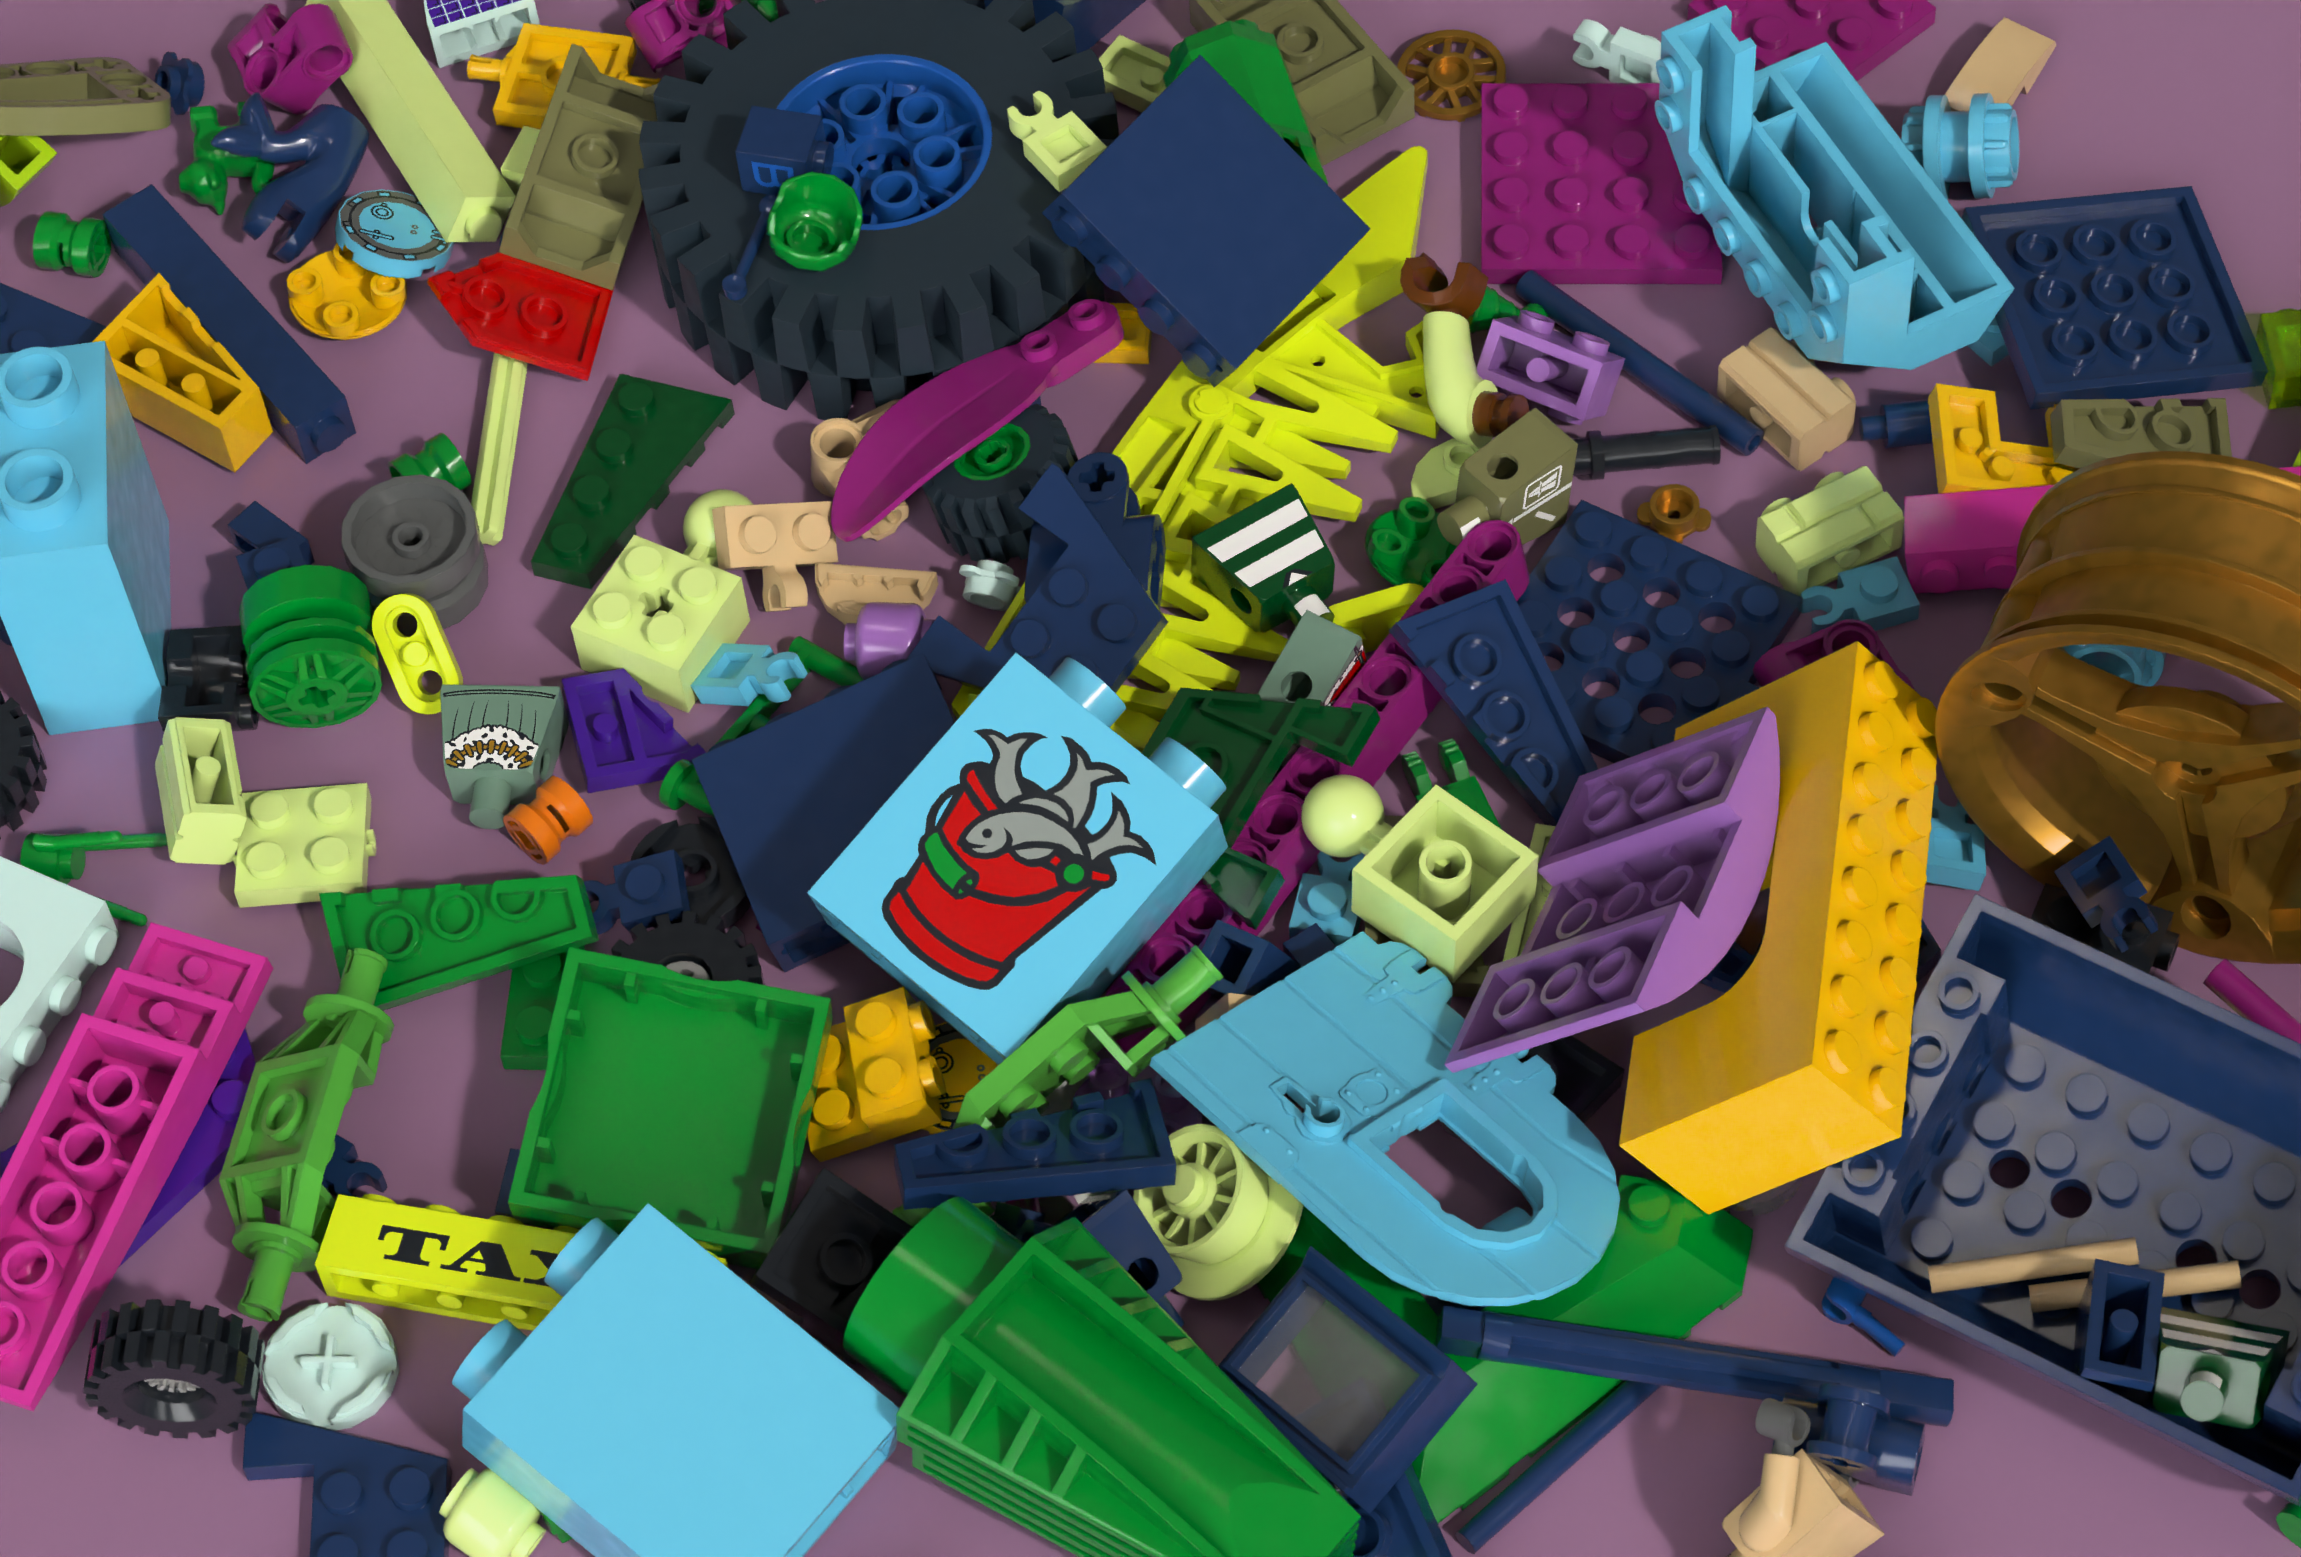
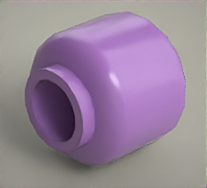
(883, 635)

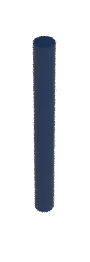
(1553, 1464)

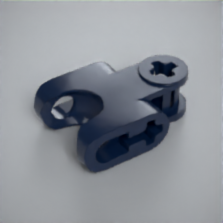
(1105, 489)
(1859, 1437)

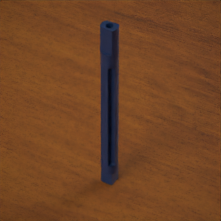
(1681, 1362)

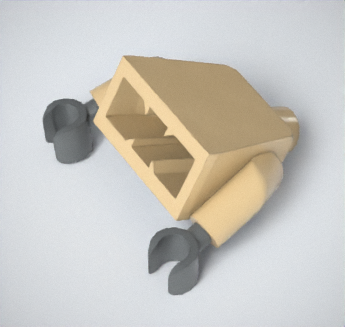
(1800, 1501)

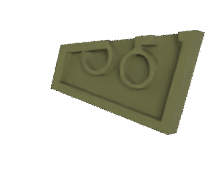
(2109, 428)

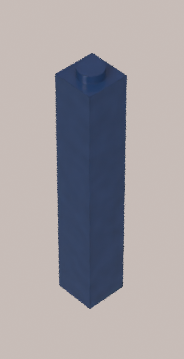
(295, 391)

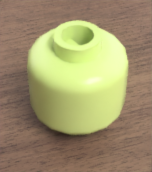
(490, 1517)

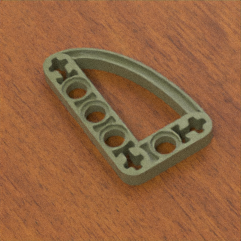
(80, 98)

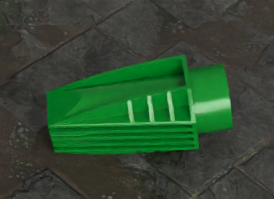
(1079, 1400)

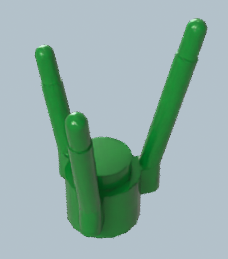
(64, 858)

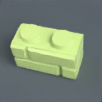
(1828, 530)
(200, 791)

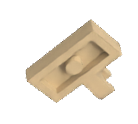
(777, 542)

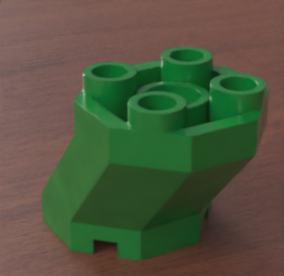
(1258, 73)

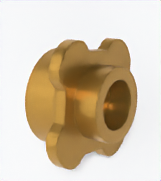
(1674, 501)

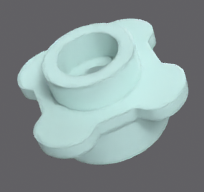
(990, 584)

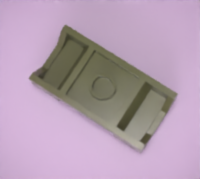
(1337, 70)
(582, 176)

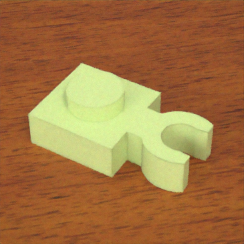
(1053, 145)

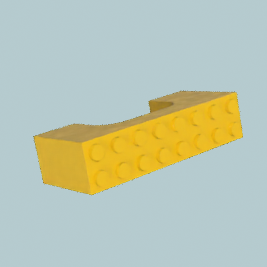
(1817, 1032)

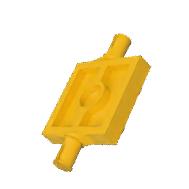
(536, 62)

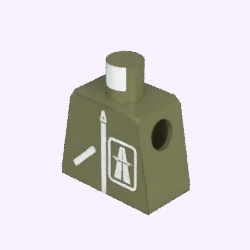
(1515, 479)

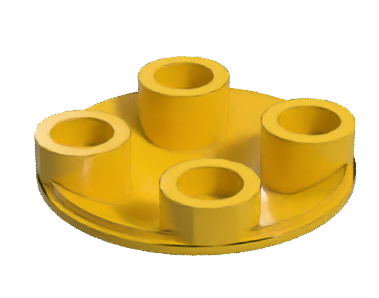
(342, 298)

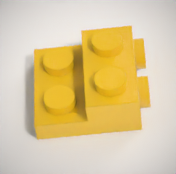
(876, 1076)

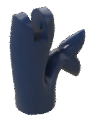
(332, 148)

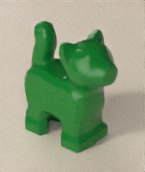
(208, 173)

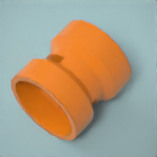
(548, 820)

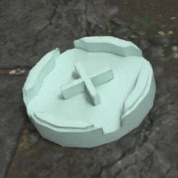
(330, 1366)

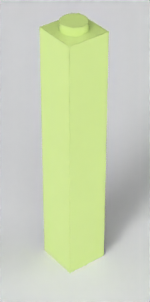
(421, 124)

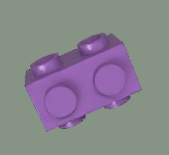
(1548, 367)

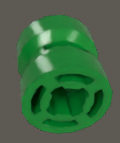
(71, 244)
(436, 459)

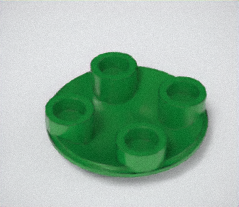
(1407, 543)

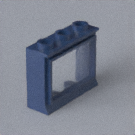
(1346, 1380)

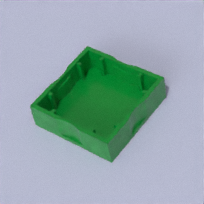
(672, 1102)

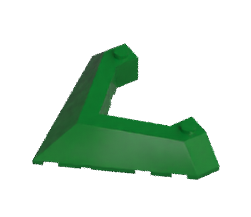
(1654, 1279)

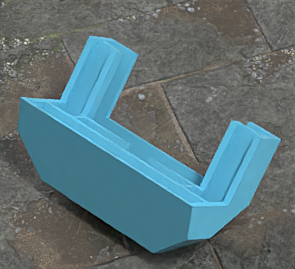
(1892, 262)

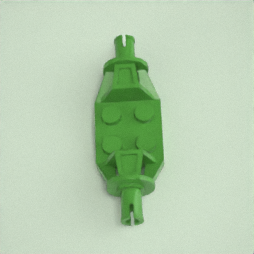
(1069, 1045)
(291, 1129)

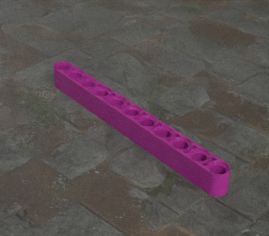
(1275, 827)

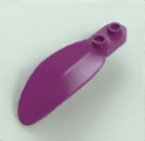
(962, 410)

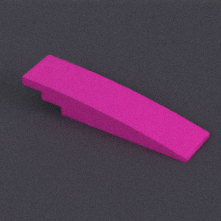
(110, 1140)

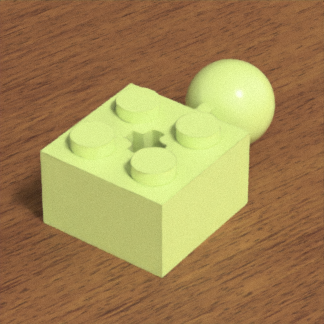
(665, 609)
(1432, 880)

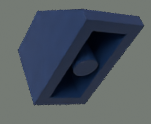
(2119, 1325)

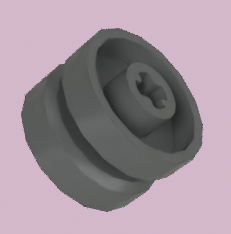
(420, 541)

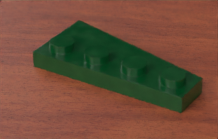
(623, 472)

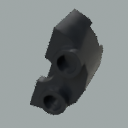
(208, 678)

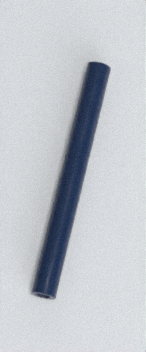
(1643, 364)

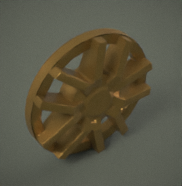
(1451, 73)

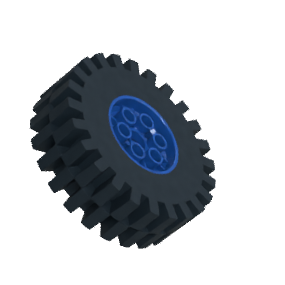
(922, 281)

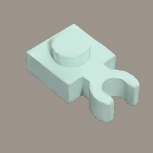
(1626, 54)

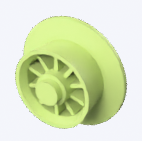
(1222, 1216)

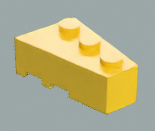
(184, 378)

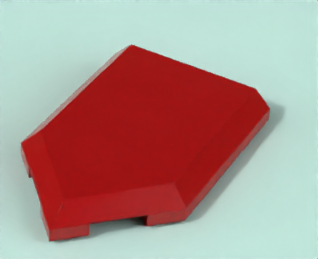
(526, 312)

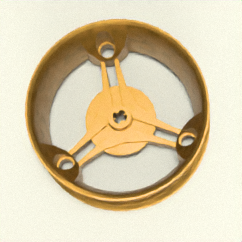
(2185, 781)

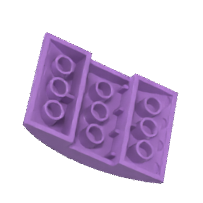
(1645, 892)

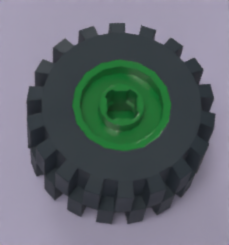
(982, 490)

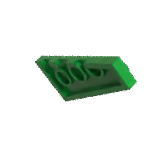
(458, 931)

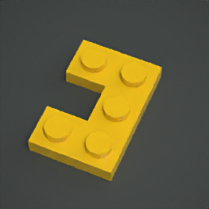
(1971, 450)

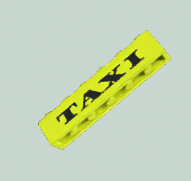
(440, 1261)

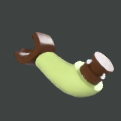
(1458, 397)

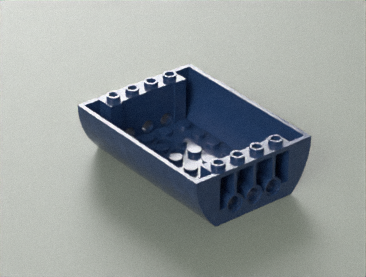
(2098, 1084)

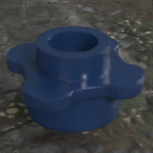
(182, 80)

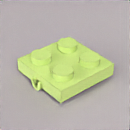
(304, 844)

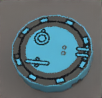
(391, 234)

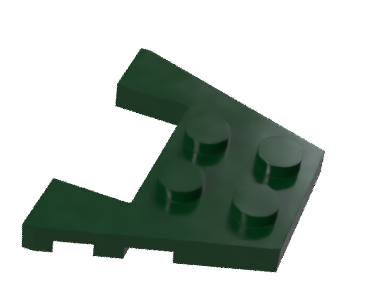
(1245, 746)

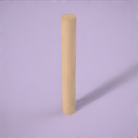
(2030, 1265)
(2176, 1282)

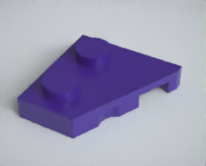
(621, 732)

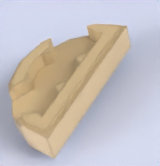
(851, 587)

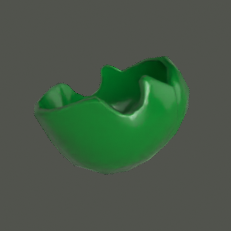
(814, 221)

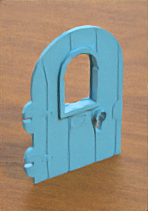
(1365, 1058)

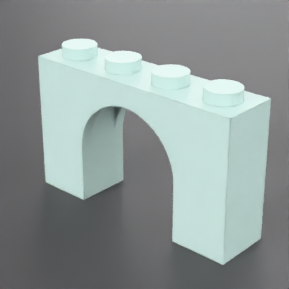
(62, 942)

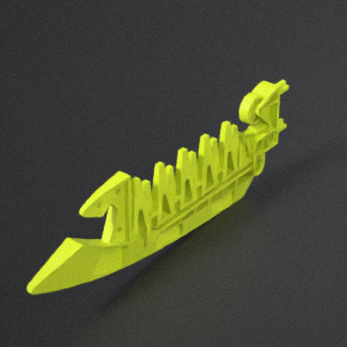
(1196, 432)

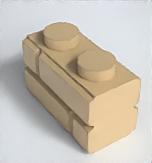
(1787, 398)

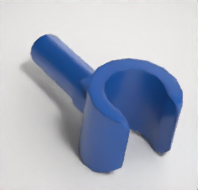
(1843, 1306)

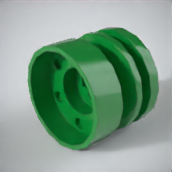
(310, 646)

